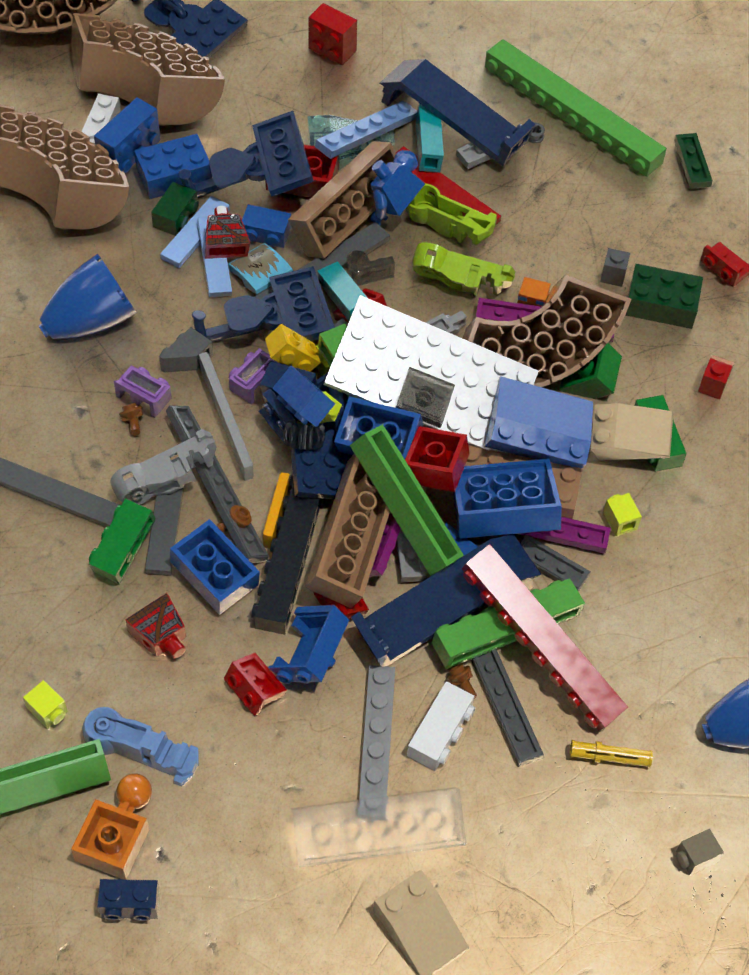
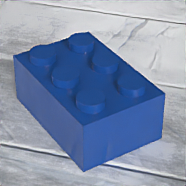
(130, 130)
(161, 163)
(363, 416)
(214, 566)

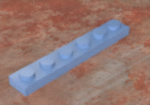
(366, 129)

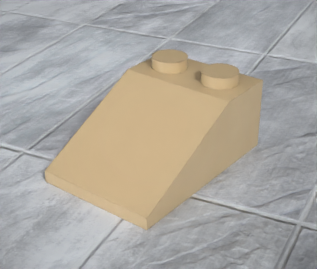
(631, 432)
(420, 924)

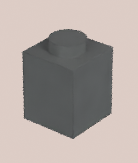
(615, 267)

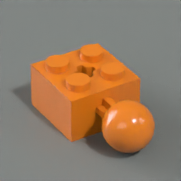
(111, 822)

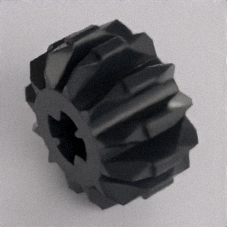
(303, 436)

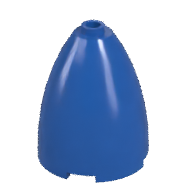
(86, 303)
(729, 719)

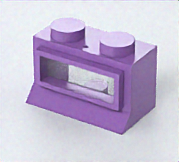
(249, 376)
(144, 389)

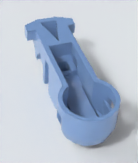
(137, 739)

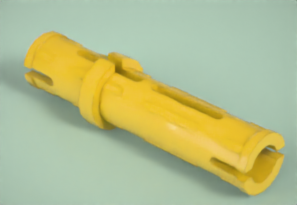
(610, 753)

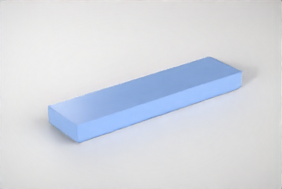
(188, 238)
(215, 268)

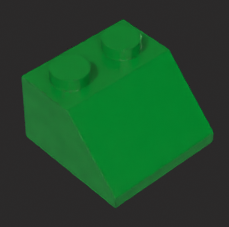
(596, 377)

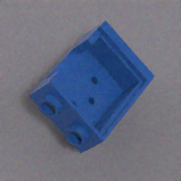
(321, 633)

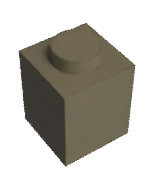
(699, 852)

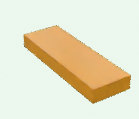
(276, 509)

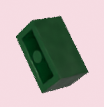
(174, 208)

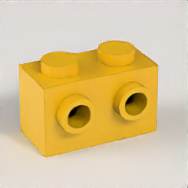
(292, 349)

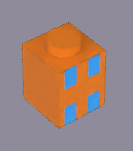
(533, 292)

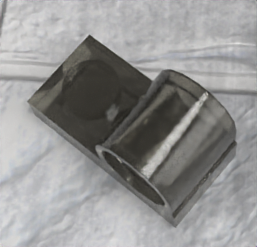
(366, 271)

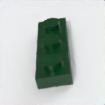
(693, 160)

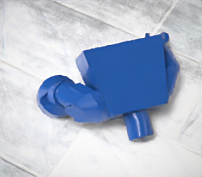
(394, 185)

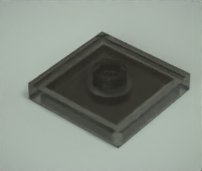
(425, 396)

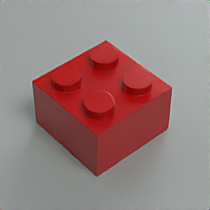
(332, 34)
(438, 457)

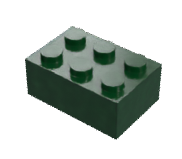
(664, 296)

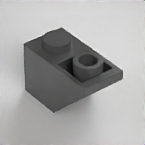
(185, 351)

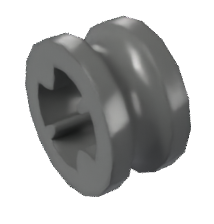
(537, 137)

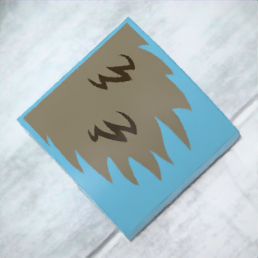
(258, 267)

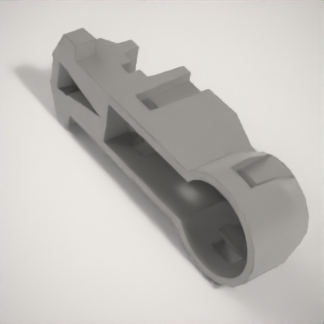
(162, 475)

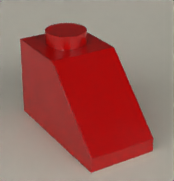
(715, 376)

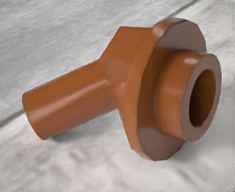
(131, 413)
(240, 515)
(459, 676)

